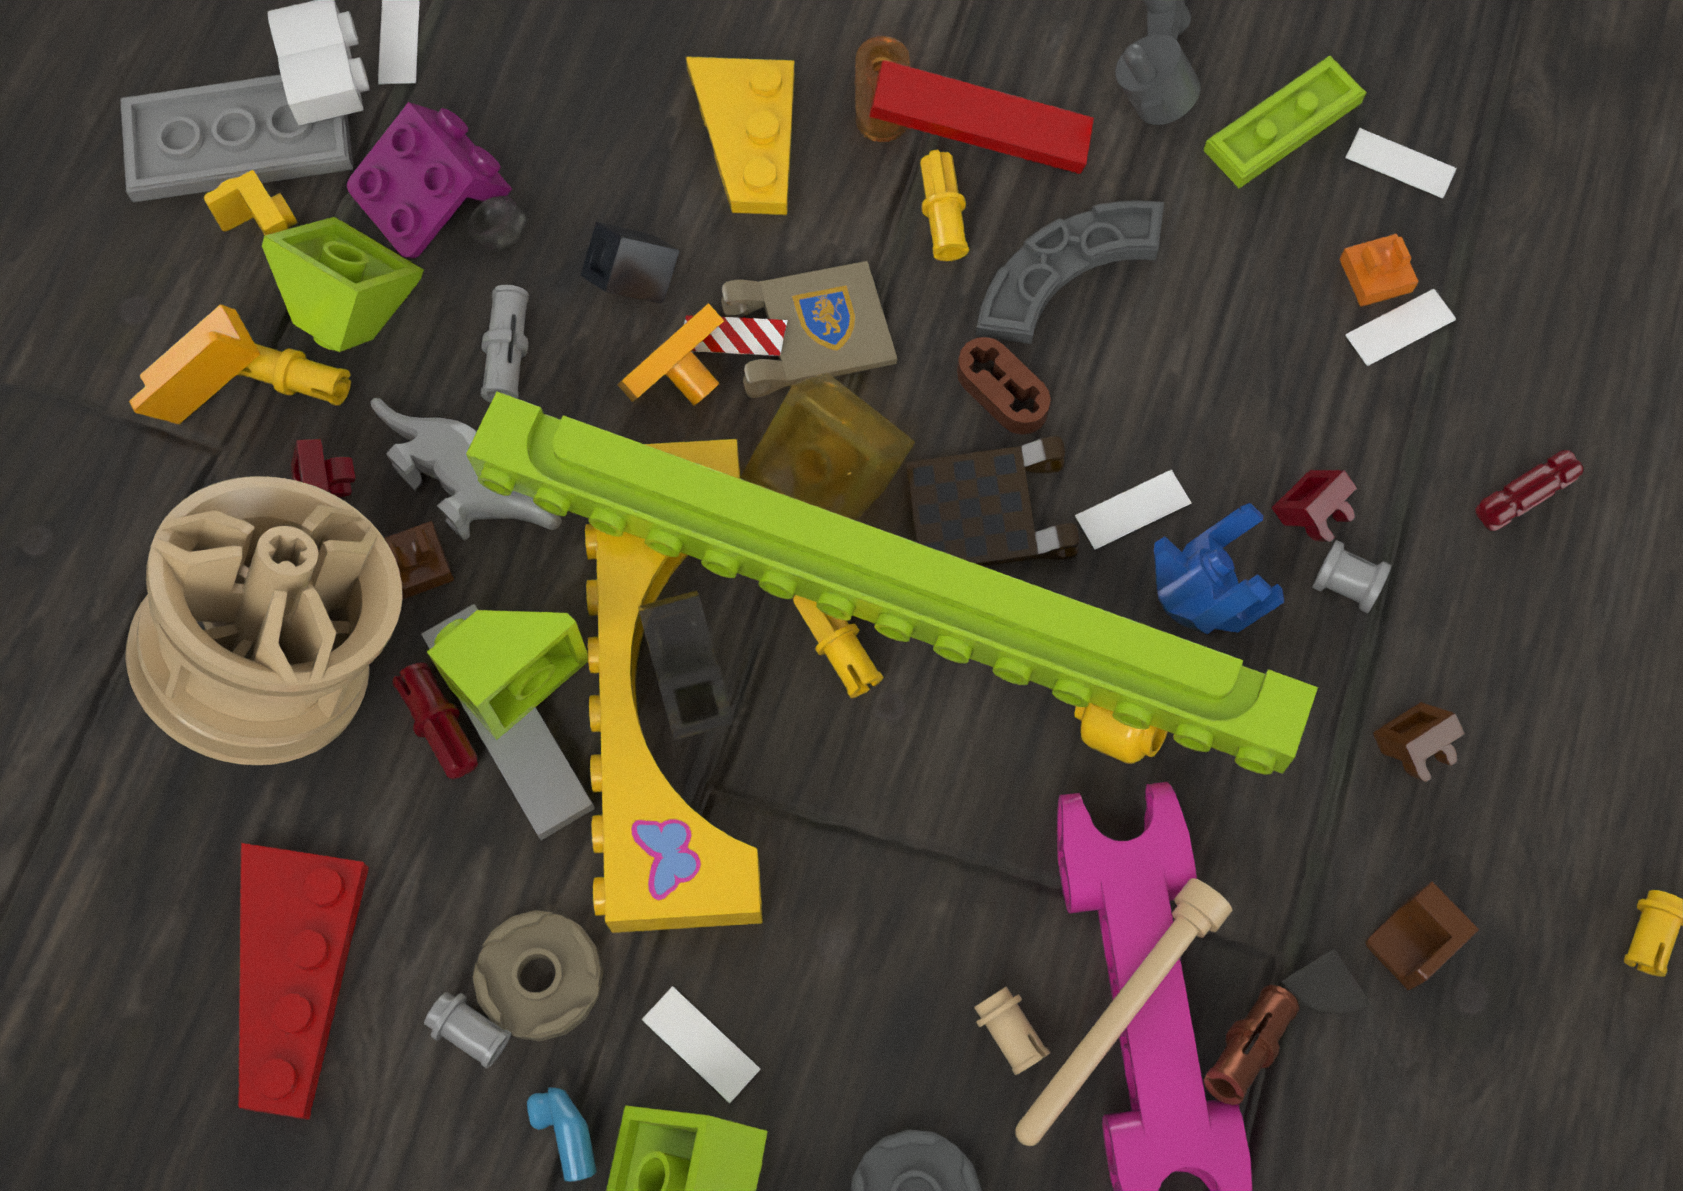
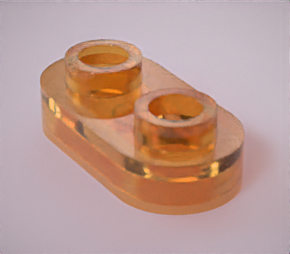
(867, 60)

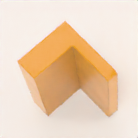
(196, 367)

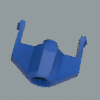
(1201, 584)

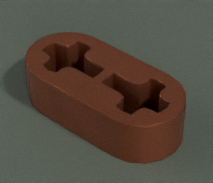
(1009, 377)

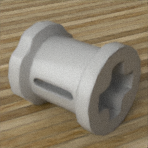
(1352, 576)

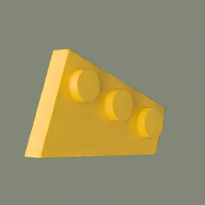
(750, 127)

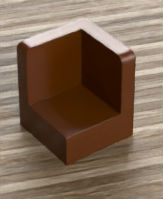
(1421, 936)

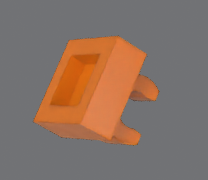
(1379, 269)

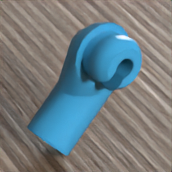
(570, 1131)

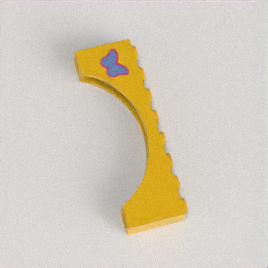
(659, 855)

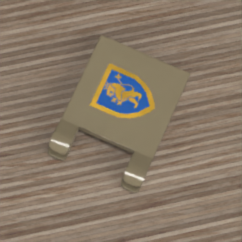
(830, 325)

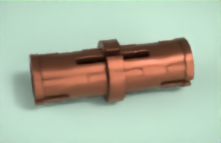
(1234, 1068)

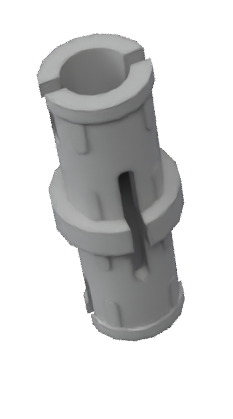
(505, 342)

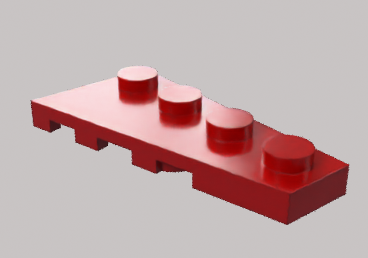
(293, 958)

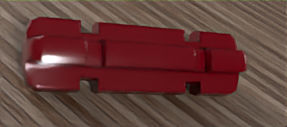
(1529, 490)

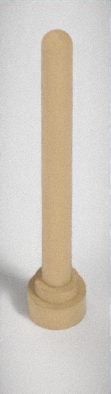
(1197, 912)

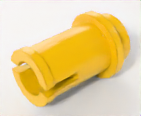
(1655, 932)

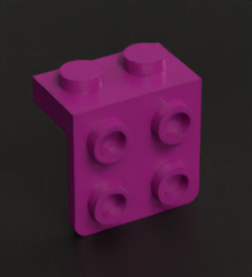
(422, 176)

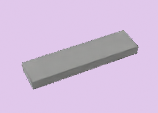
(531, 764)

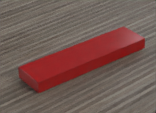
(981, 117)

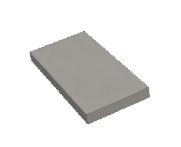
(220, 131)

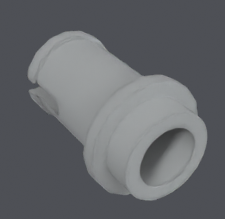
(466, 1028)

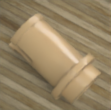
(1011, 1030)

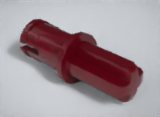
(436, 720)

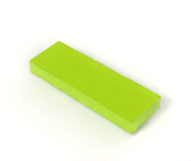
(1284, 121)

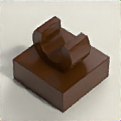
(420, 559)
(1419, 735)

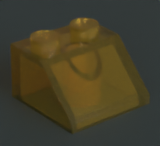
(828, 449)

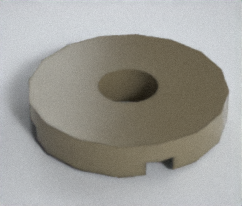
(561, 1005)

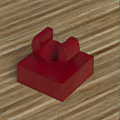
(329, 475)
(1314, 500)

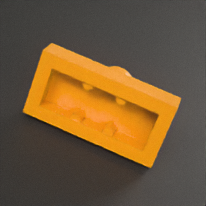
(677, 361)

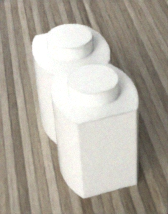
(317, 60)

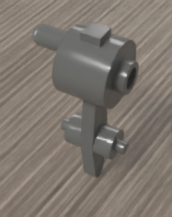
(1155, 68)

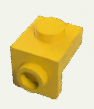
(245, 198)

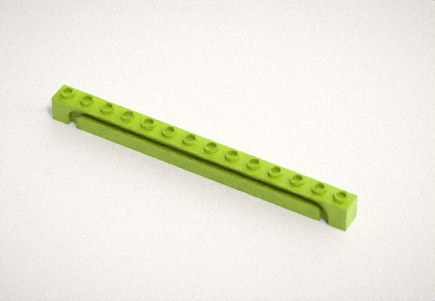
(894, 584)

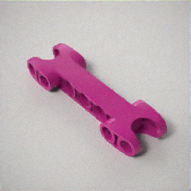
(1132, 892)

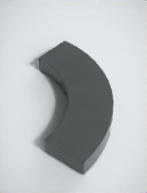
(1058, 255)

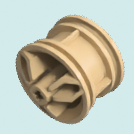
(292, 615)

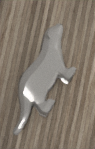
(440, 451)

